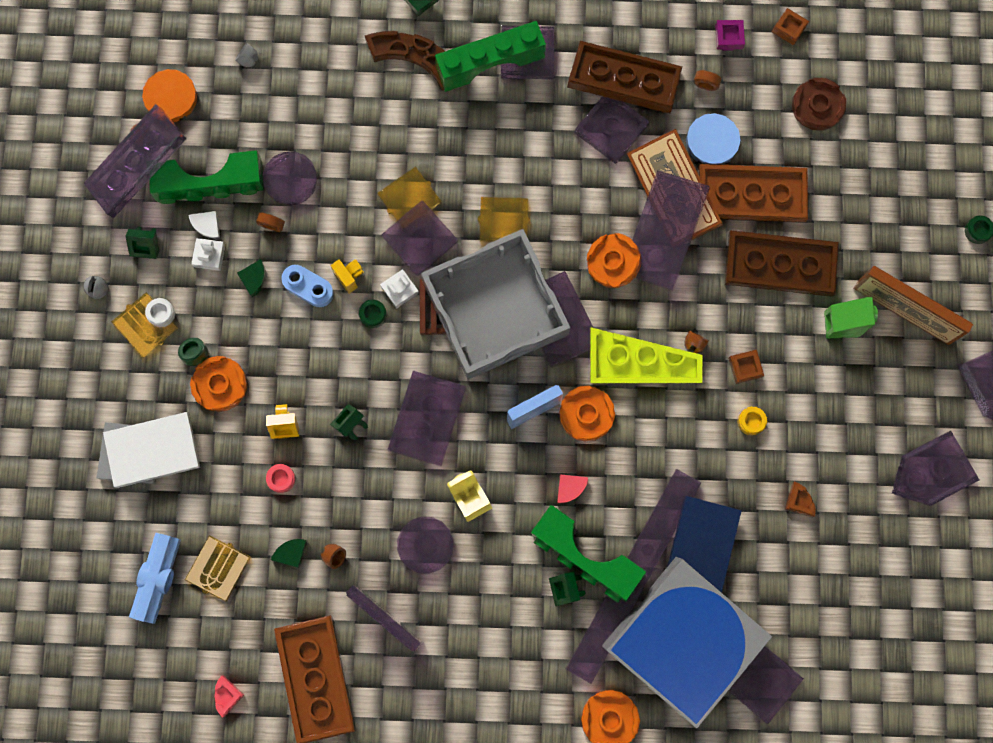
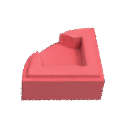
(570, 487)
(226, 696)

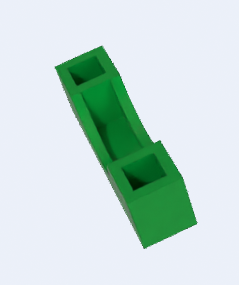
(464, 63)
(239, 175)
(618, 576)

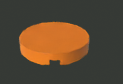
(171, 92)
(614, 260)
(218, 384)
(586, 413)
(610, 718)

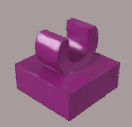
(729, 35)

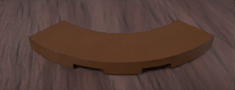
(406, 47)

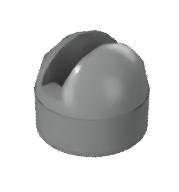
(247, 56)
(100, 287)

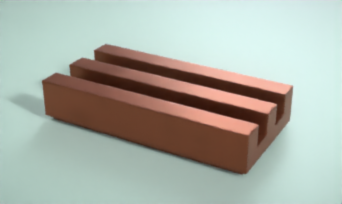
(434, 330)

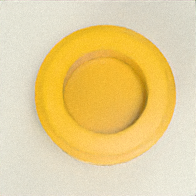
(752, 421)

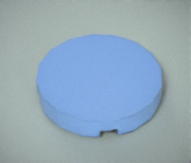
(713, 139)

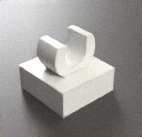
(208, 254)
(399, 288)

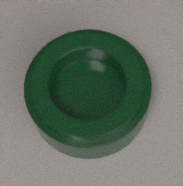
(979, 229)
(372, 313)
(192, 351)

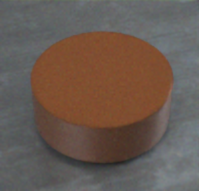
(707, 80)
(270, 222)

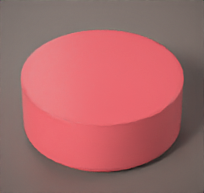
(280, 478)

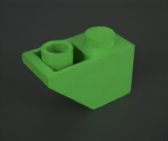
(850, 318)

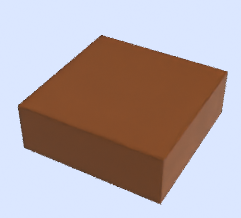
(790, 26)
(746, 366)

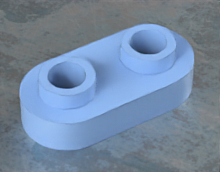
(306, 285)

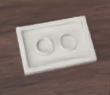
(151, 450)

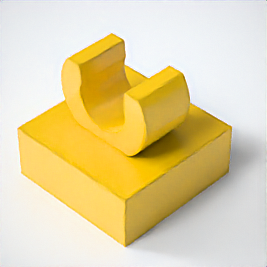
(347, 274)
(282, 424)

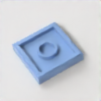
(534, 406)

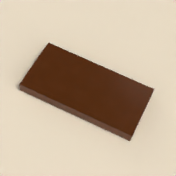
(625, 77)
(781, 263)

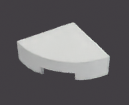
(206, 224)

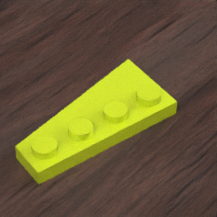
(632, 360)

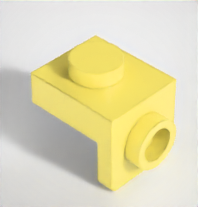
(469, 495)

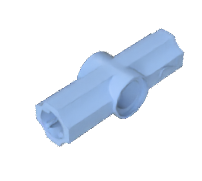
(155, 578)

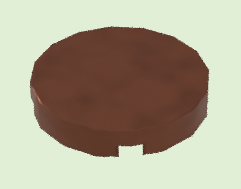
(818, 104)

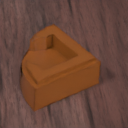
(800, 501)

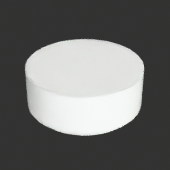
(160, 312)

